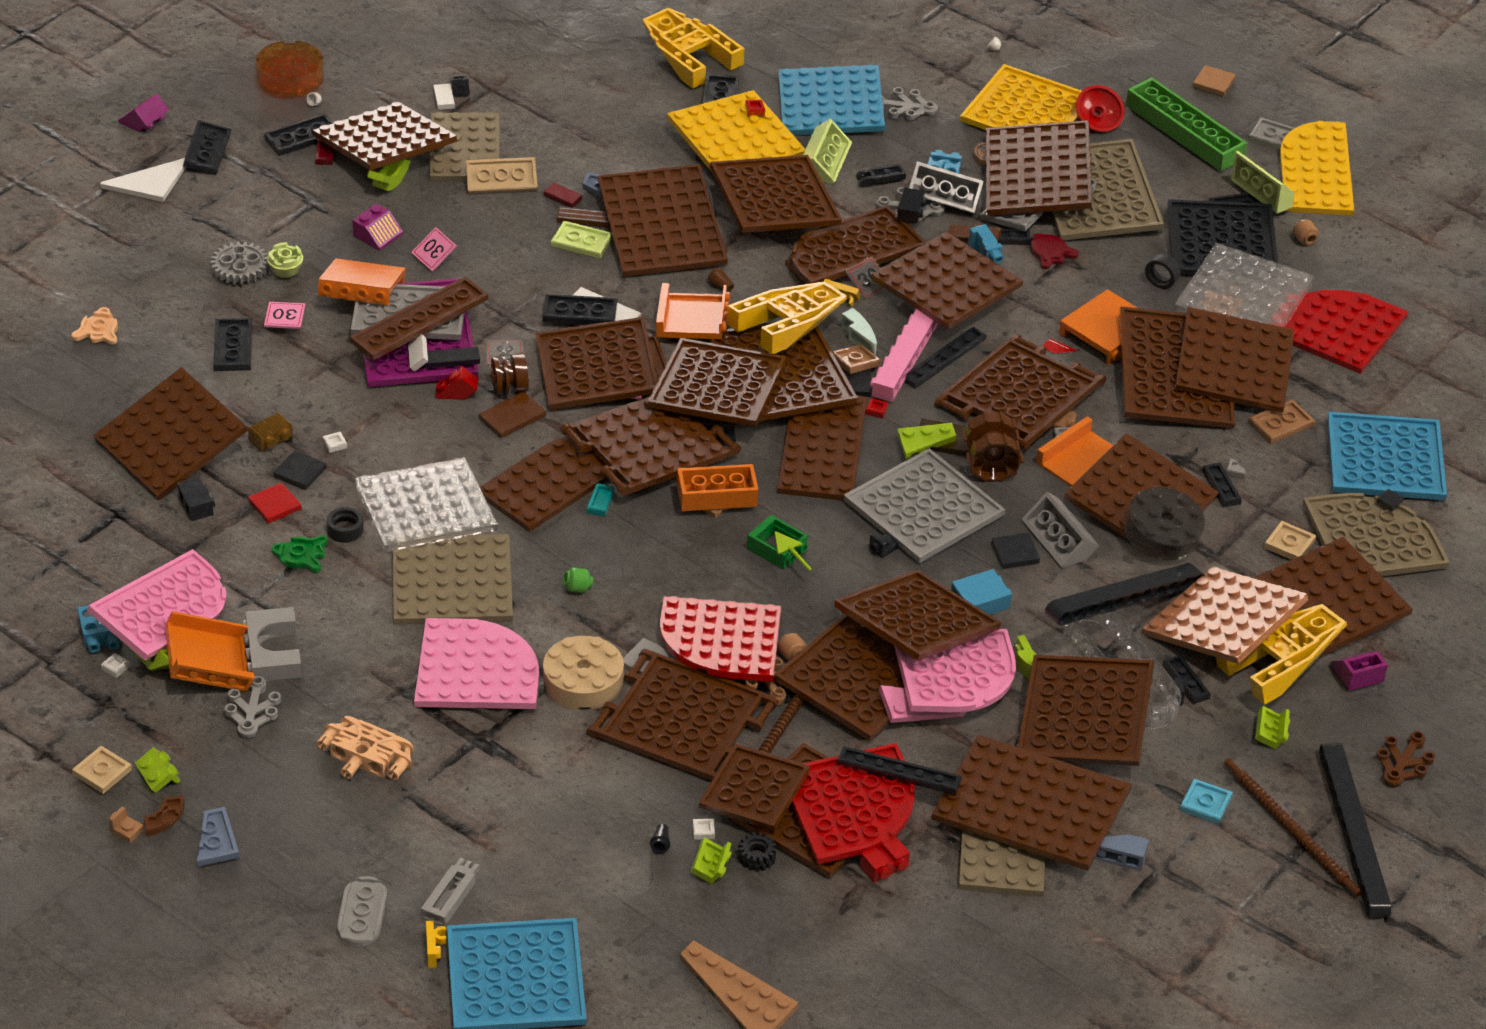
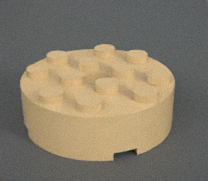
(583, 672)

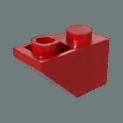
(457, 385)

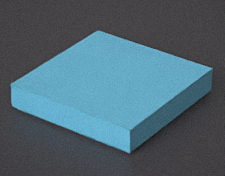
(1206, 801)

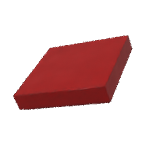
(274, 503)

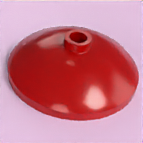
(1104, 102)

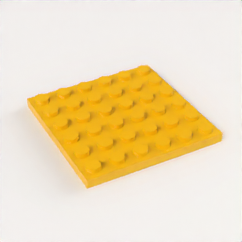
(1021, 99)
(726, 132)

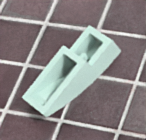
(859, 330)

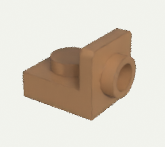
(124, 826)

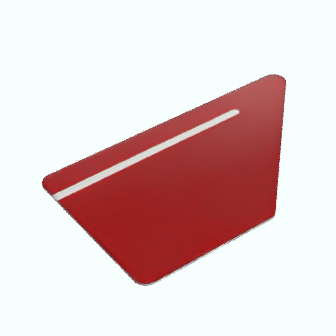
(1057, 347)

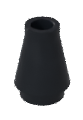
(660, 840)

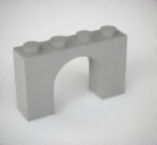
(266, 625)

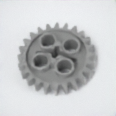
(239, 263)

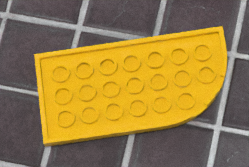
(1318, 168)

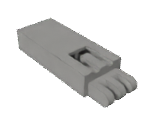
(445, 902)

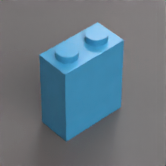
(984, 591)

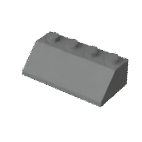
(947, 187)
(1060, 531)

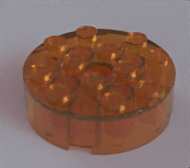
(289, 68)

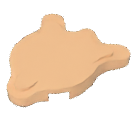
(98, 328)

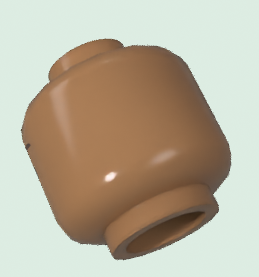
(1305, 232)
(791, 645)

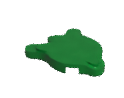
(301, 552)

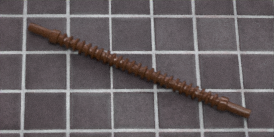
(781, 725)
(1291, 826)

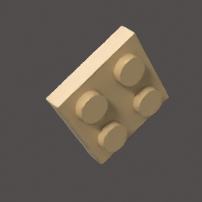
(1289, 541)
(102, 769)

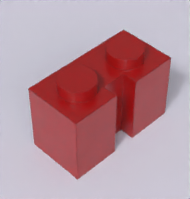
(885, 860)

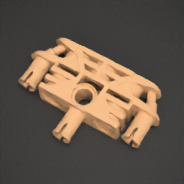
(366, 748)

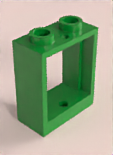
(757, 544)

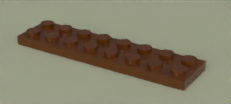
(418, 318)

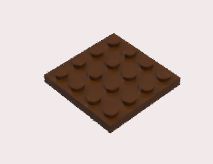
(754, 787)

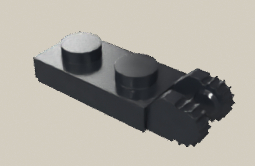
(880, 175)

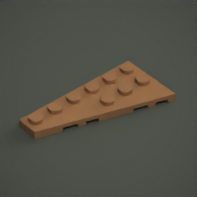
(737, 991)

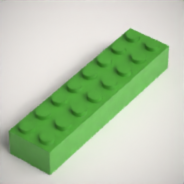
(1185, 123)

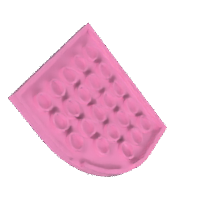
(475, 666)
(960, 677)

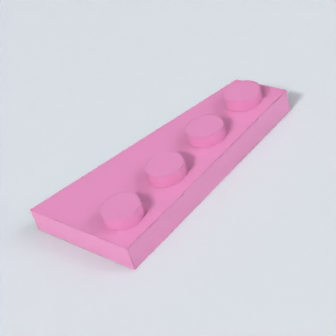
(898, 708)

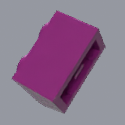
(1361, 669)

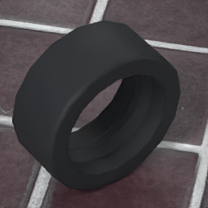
(1158, 280)
(345, 534)

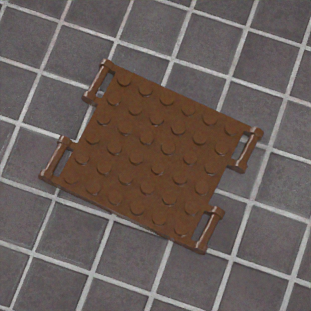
(1022, 386)
(648, 444)
(681, 714)

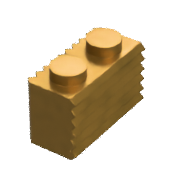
(270, 431)

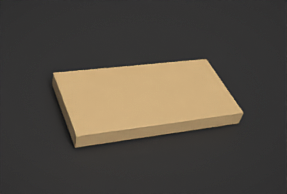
(501, 175)

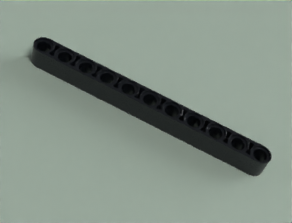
(1122, 594)
(1355, 830)

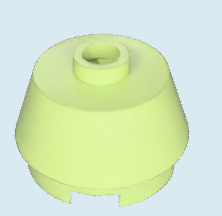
(285, 260)

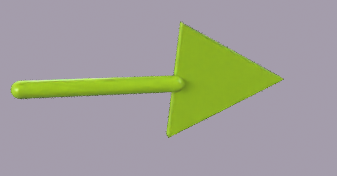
(786, 543)

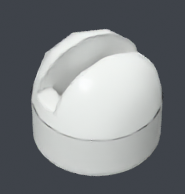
(994, 44)
(314, 99)

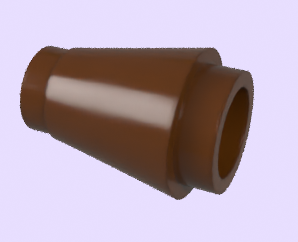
(719, 278)

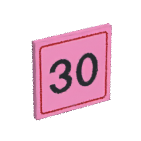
(434, 249)
(284, 315)

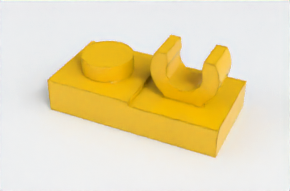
(851, 292)
(433, 937)

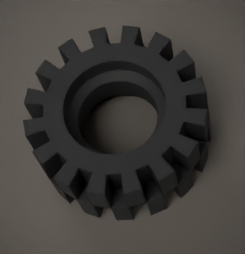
(757, 842)

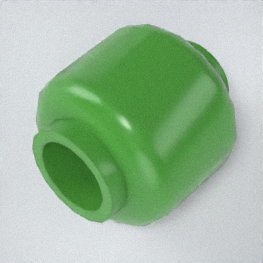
(577, 580)

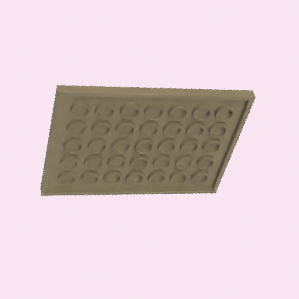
(1121, 196)

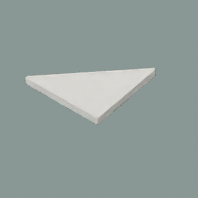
(150, 183)

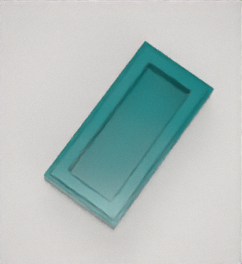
(600, 500)

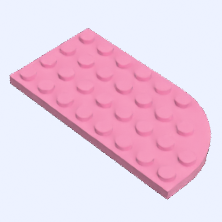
(143, 606)

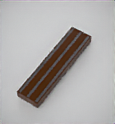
(583, 217)

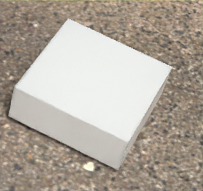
(334, 442)
(115, 665)
(703, 828)

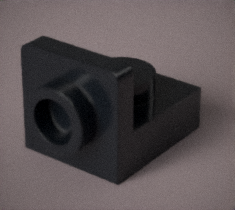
(460, 85)
(882, 545)

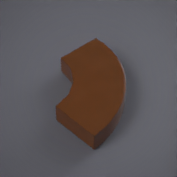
(165, 816)

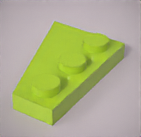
(923, 437)

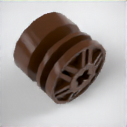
(509, 374)

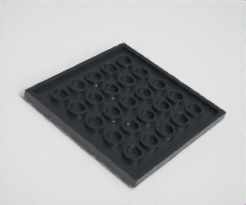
(1202, 224)

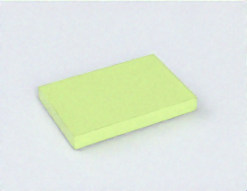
(581, 239)

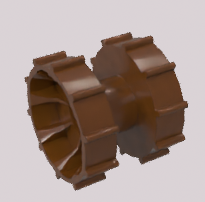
(993, 446)

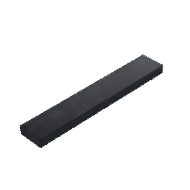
(944, 357)
(900, 770)

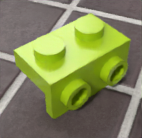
(1272, 727)
(157, 769)
(711, 860)

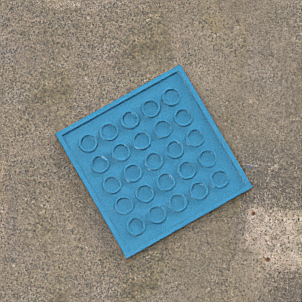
(843, 93)
(1386, 454)
(516, 974)

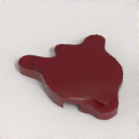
(1051, 250)

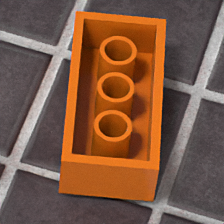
(717, 487)

